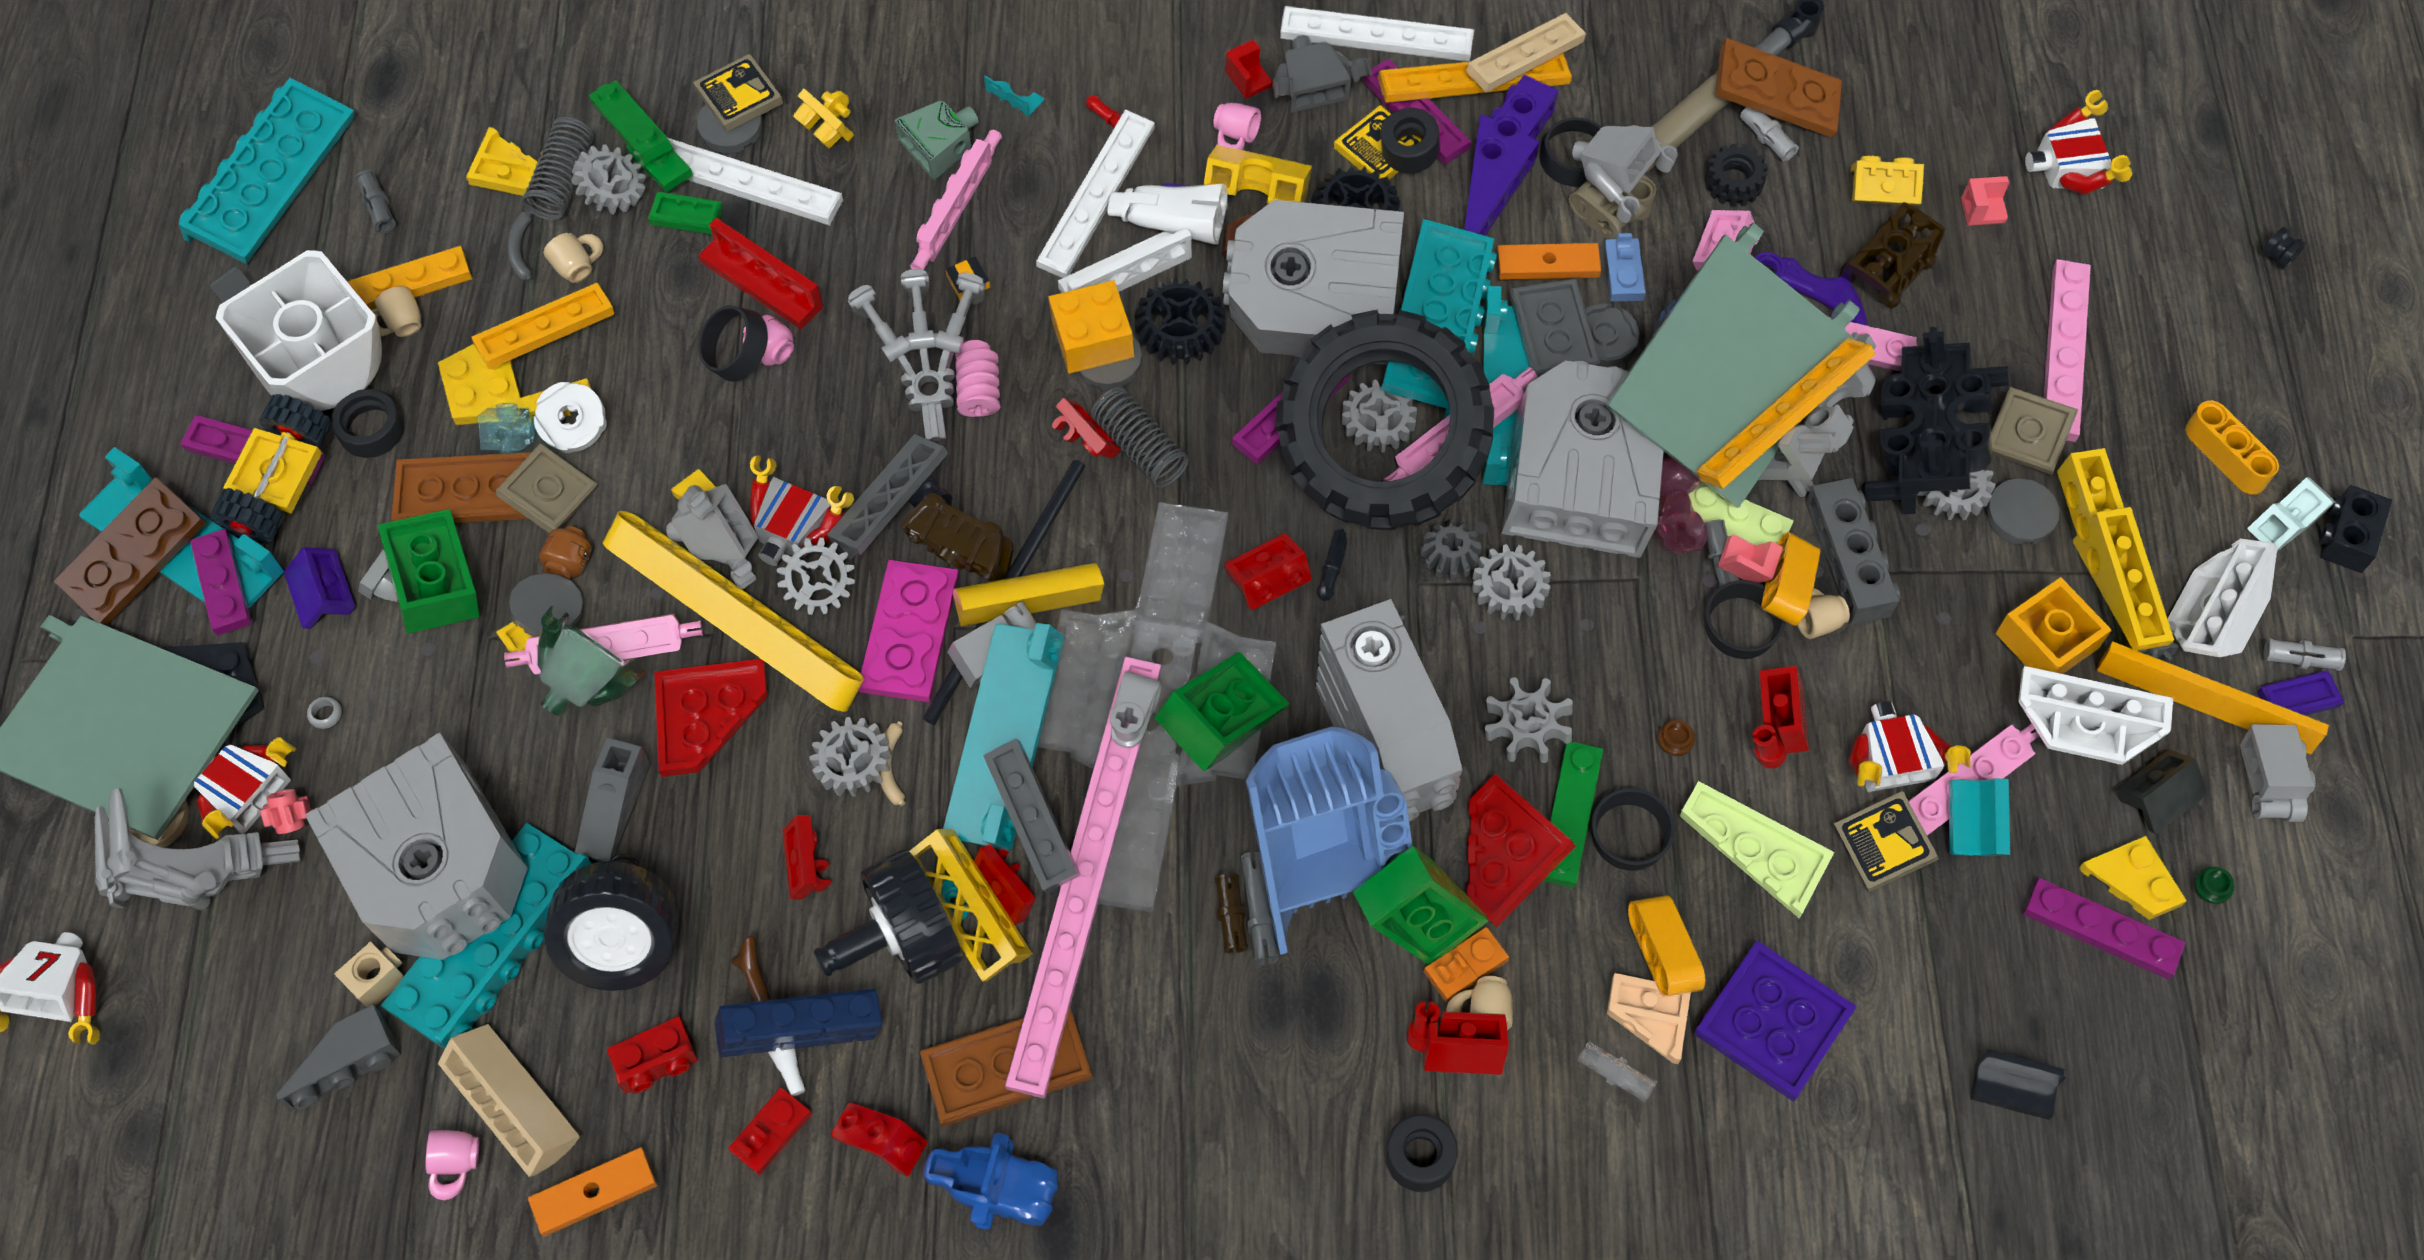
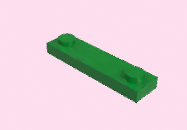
(630, 122)
(1574, 805)

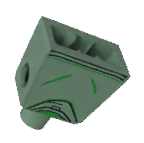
(936, 135)

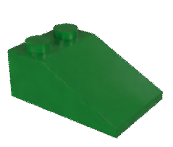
(428, 571)
(1220, 710)
(1419, 906)

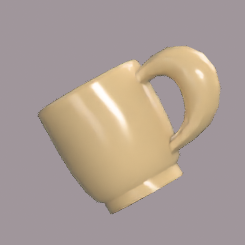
(570, 257)
(398, 312)
(1824, 615)
(1488, 997)

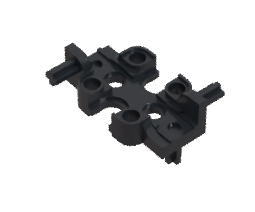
(1913, 449)

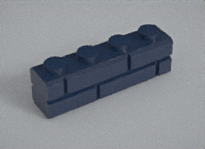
(797, 1022)

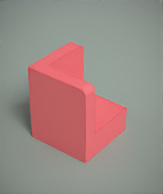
(1984, 200)
(1750, 561)

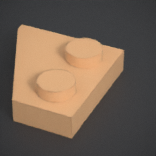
(1649, 1015)

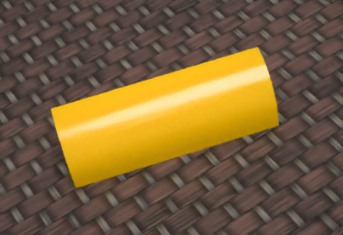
(1039, 592)

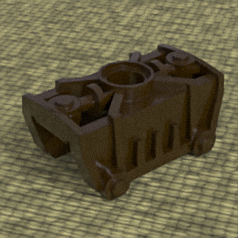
(1916, 257)
(960, 538)

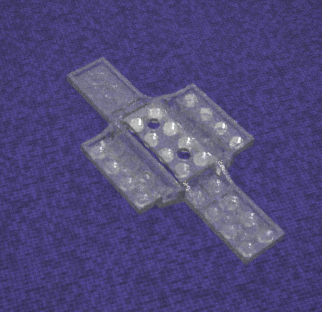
(1171, 616)

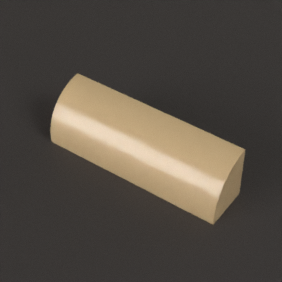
(508, 1099)

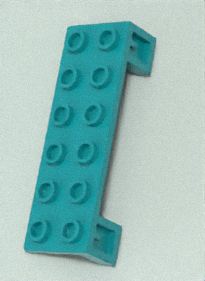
(1501, 355)
(255, 563)
(1007, 707)

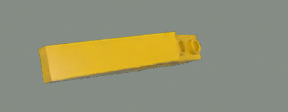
(2113, 549)

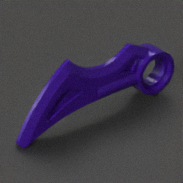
(1824, 290)

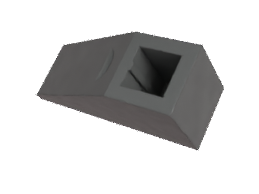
(611, 798)
(346, 1052)

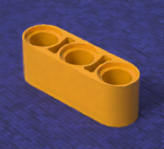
(2232, 447)
(1793, 582)
(1666, 946)

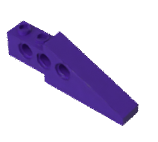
(1506, 150)

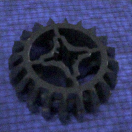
(1357, 190)
(1180, 334)

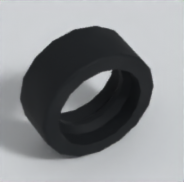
(358, 403)

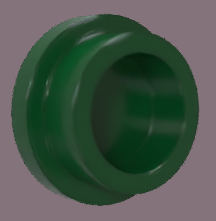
(2214, 885)

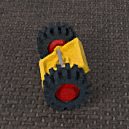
(272, 469)

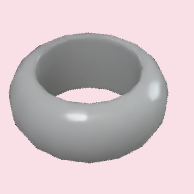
(331, 720)

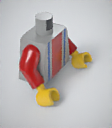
(790, 514)

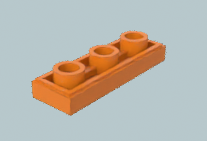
(1548, 261)
(570, 1200)

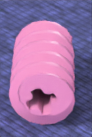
(977, 379)

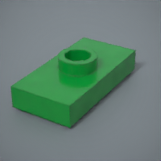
(666, 169)
(684, 212)

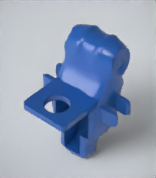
(994, 1182)

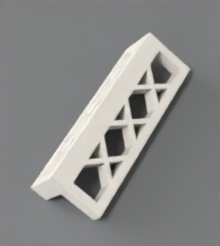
(1134, 262)

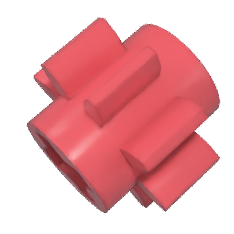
(285, 811)

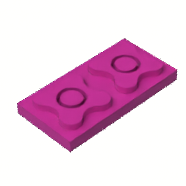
(909, 631)

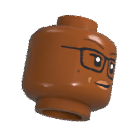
(565, 552)

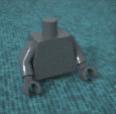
(1316, 75)

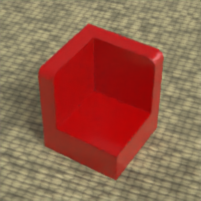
(1245, 69)

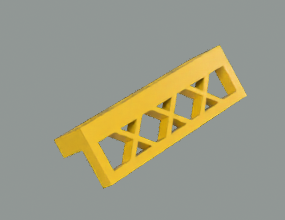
(980, 900)

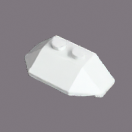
(2225, 599)
(2093, 716)

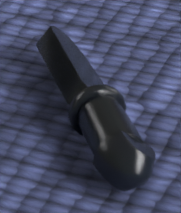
(1333, 564)

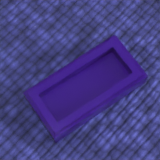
(2304, 694)

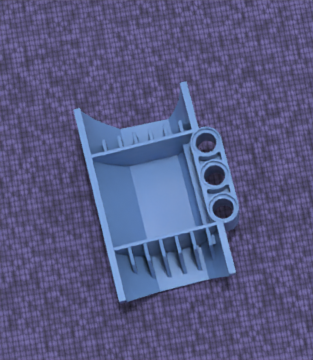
(1323, 820)

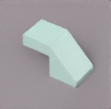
(2292, 515)

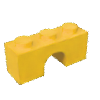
(1253, 171)

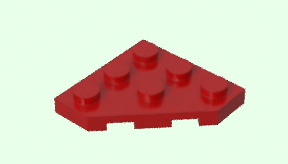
(703, 710)
(1509, 849)

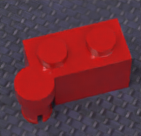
(1783, 717)
(1462, 1043)

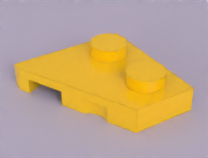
(501, 166)
(2137, 877)

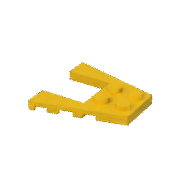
(474, 388)

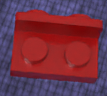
(1269, 570)
(652, 1056)

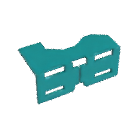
(1004, 92)

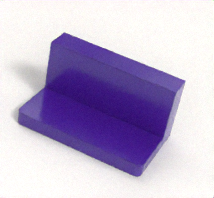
(318, 585)

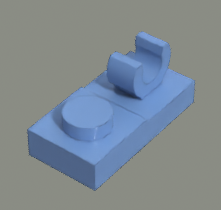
(1624, 268)

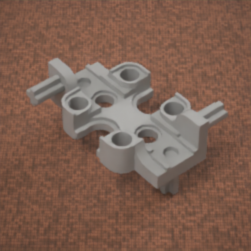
(1819, 432)

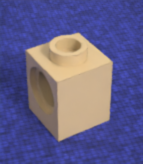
(355, 972)

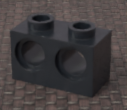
(2355, 528)

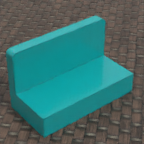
(1979, 817)

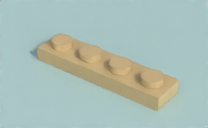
(1525, 52)

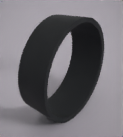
(1552, 167)
(751, 351)
(1746, 590)
(1642, 799)

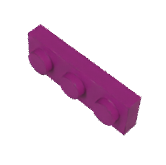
(221, 582)

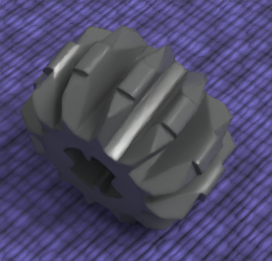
(1442, 540)

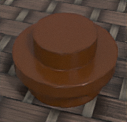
(1676, 738)

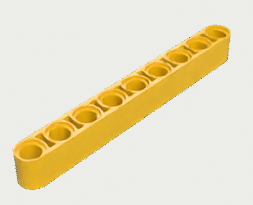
(734, 611)

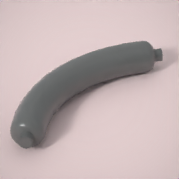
(514, 246)

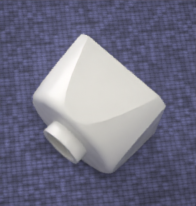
(305, 332)

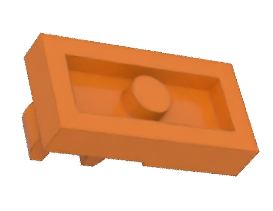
(1466, 964)

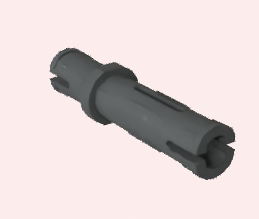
(1260, 919)

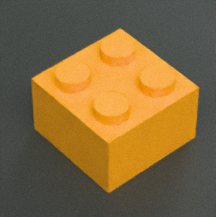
(1091, 326)
(2053, 629)

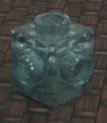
(505, 428)

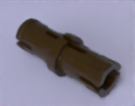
(1231, 913)

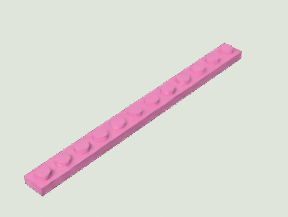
(1075, 908)

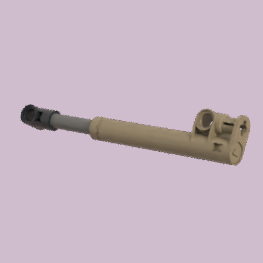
(1685, 120)

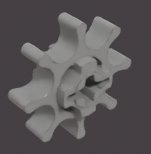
(1529, 720)

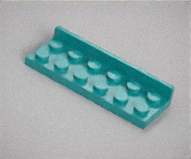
(266, 171)
(1447, 289)
(452, 993)

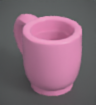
(1237, 122)
(449, 1154)

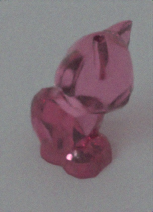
(1680, 523)

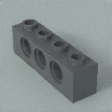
(1843, 500)

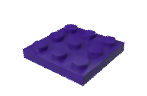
(1775, 1020)

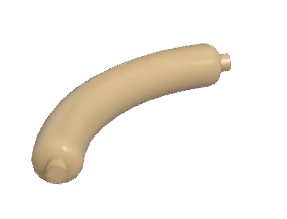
(889, 785)

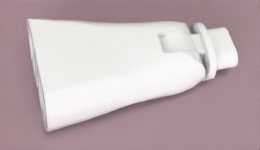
(1174, 208)

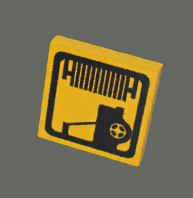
(1363, 144)

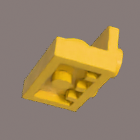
(1887, 181)

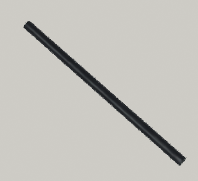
(1016, 570)

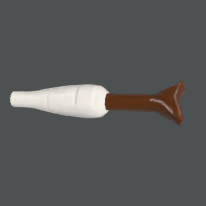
(784, 1059)

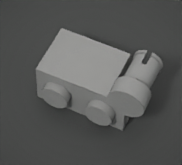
(971, 650)
(2277, 772)

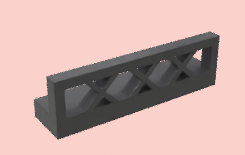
(886, 495)
(1031, 816)

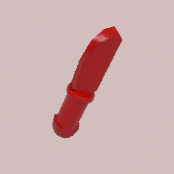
(1110, 116)

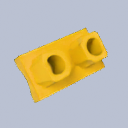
(812, 110)

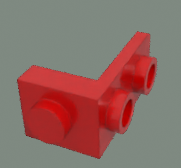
(880, 1135)

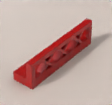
(761, 275)

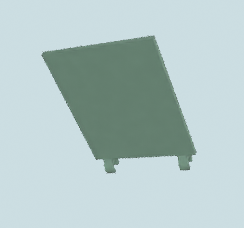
(1725, 358)
(119, 718)

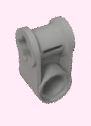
(1134, 704)

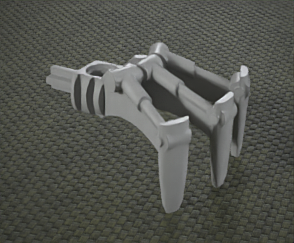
(917, 286)
(175, 875)

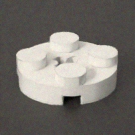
(569, 437)

